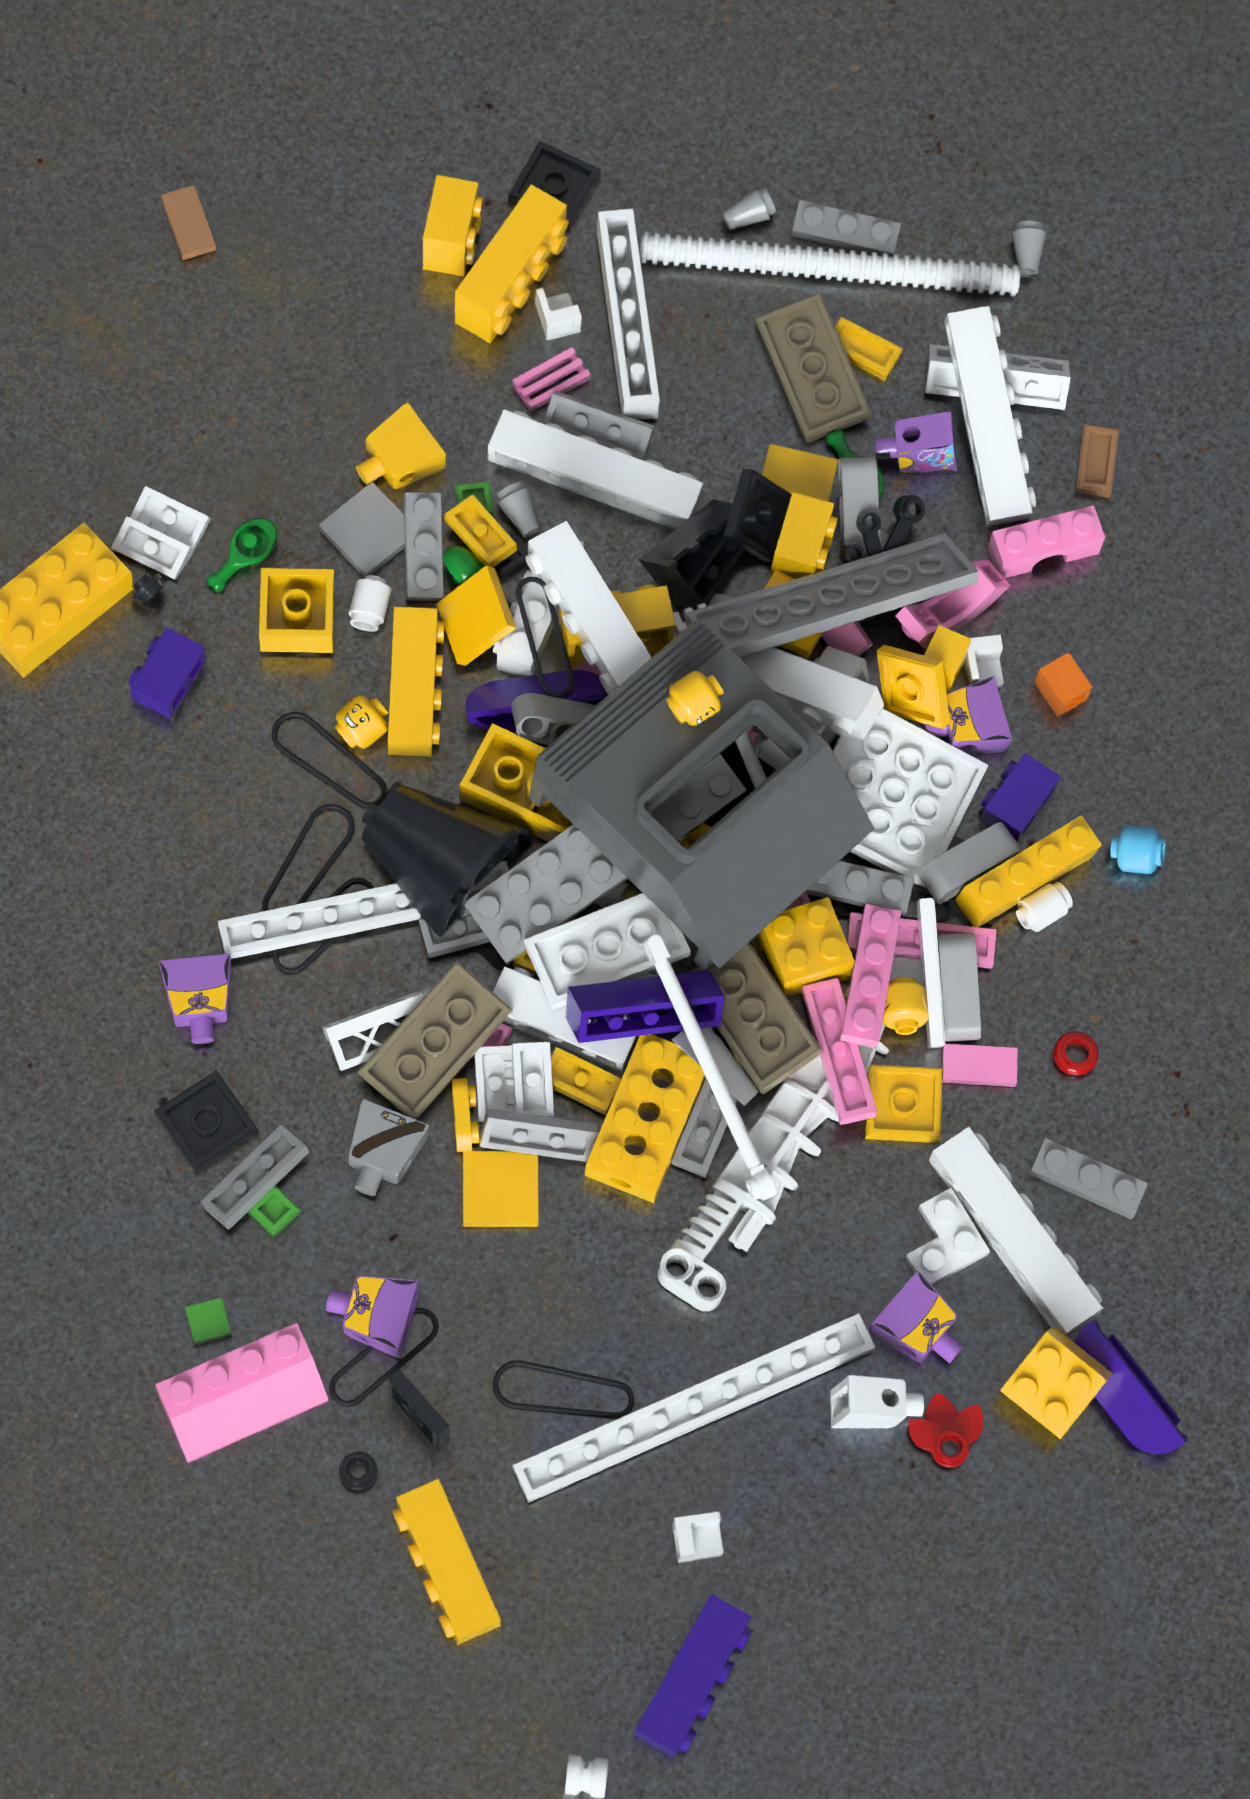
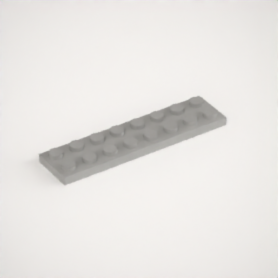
(838, 595)
(574, 873)

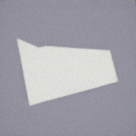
(734, 1076)

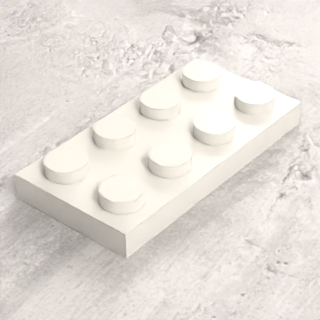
(602, 947)

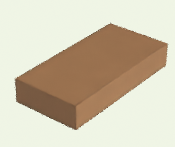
(188, 222)
(1097, 460)

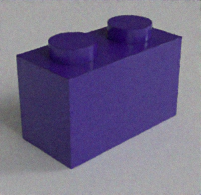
(167, 672)
(1020, 796)

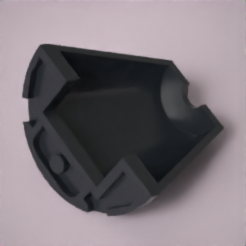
(438, 849)

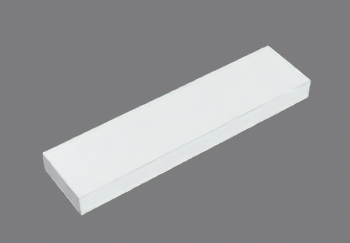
(931, 971)

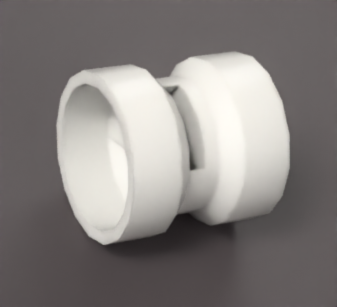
(586, 1776)

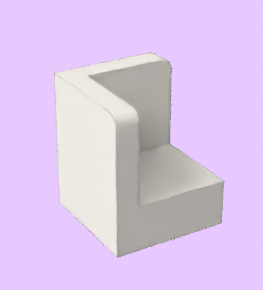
(557, 314)
(983, 660)
(698, 1537)

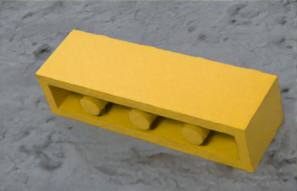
(413, 682)
(1028, 871)
(447, 1562)

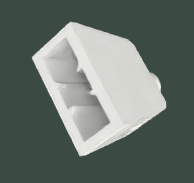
(872, 1402)

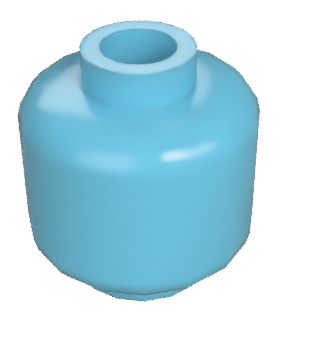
(1138, 849)

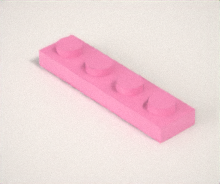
(908, 938)
(871, 976)
(840, 1058)

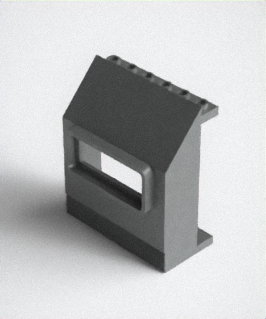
(636, 754)

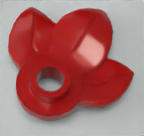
(946, 1425)

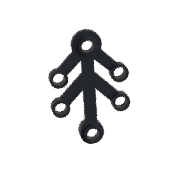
(897, 536)

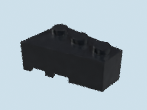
(695, 556)

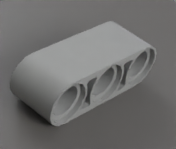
(856, 496)
(545, 717)
(968, 861)
(959, 986)

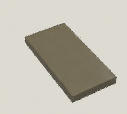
(813, 367)
(761, 1021)
(435, 1041)

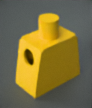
(401, 451)

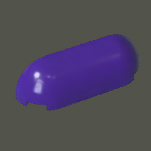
(494, 699)
(1131, 1396)

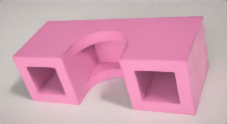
(1068, 534)

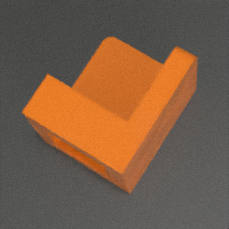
(1063, 684)

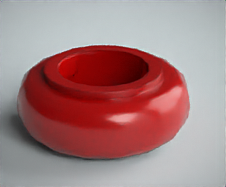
(1082, 1040)

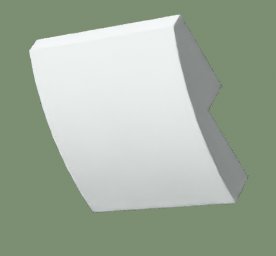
(161, 533)
(514, 1079)

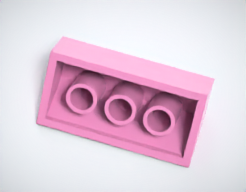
(242, 1392)

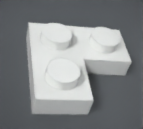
(956, 1239)

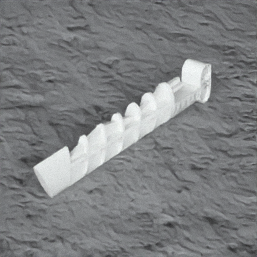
(777, 1135)

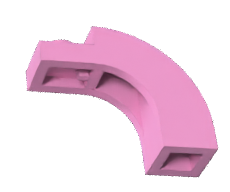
(953, 608)

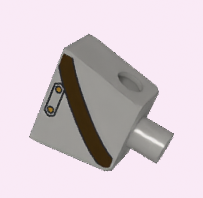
(384, 1146)

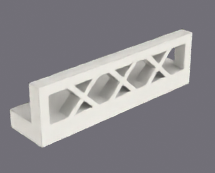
(1033, 379)
(369, 1019)

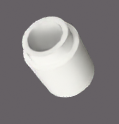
(369, 603)
(1044, 906)

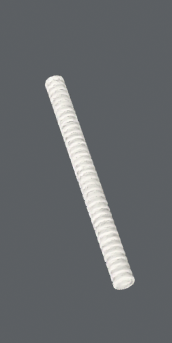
(830, 264)

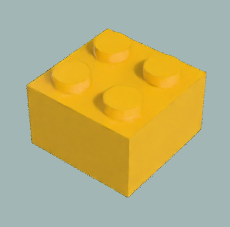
(452, 226)
(805, 537)
(296, 610)
(806, 947)
(1056, 1382)

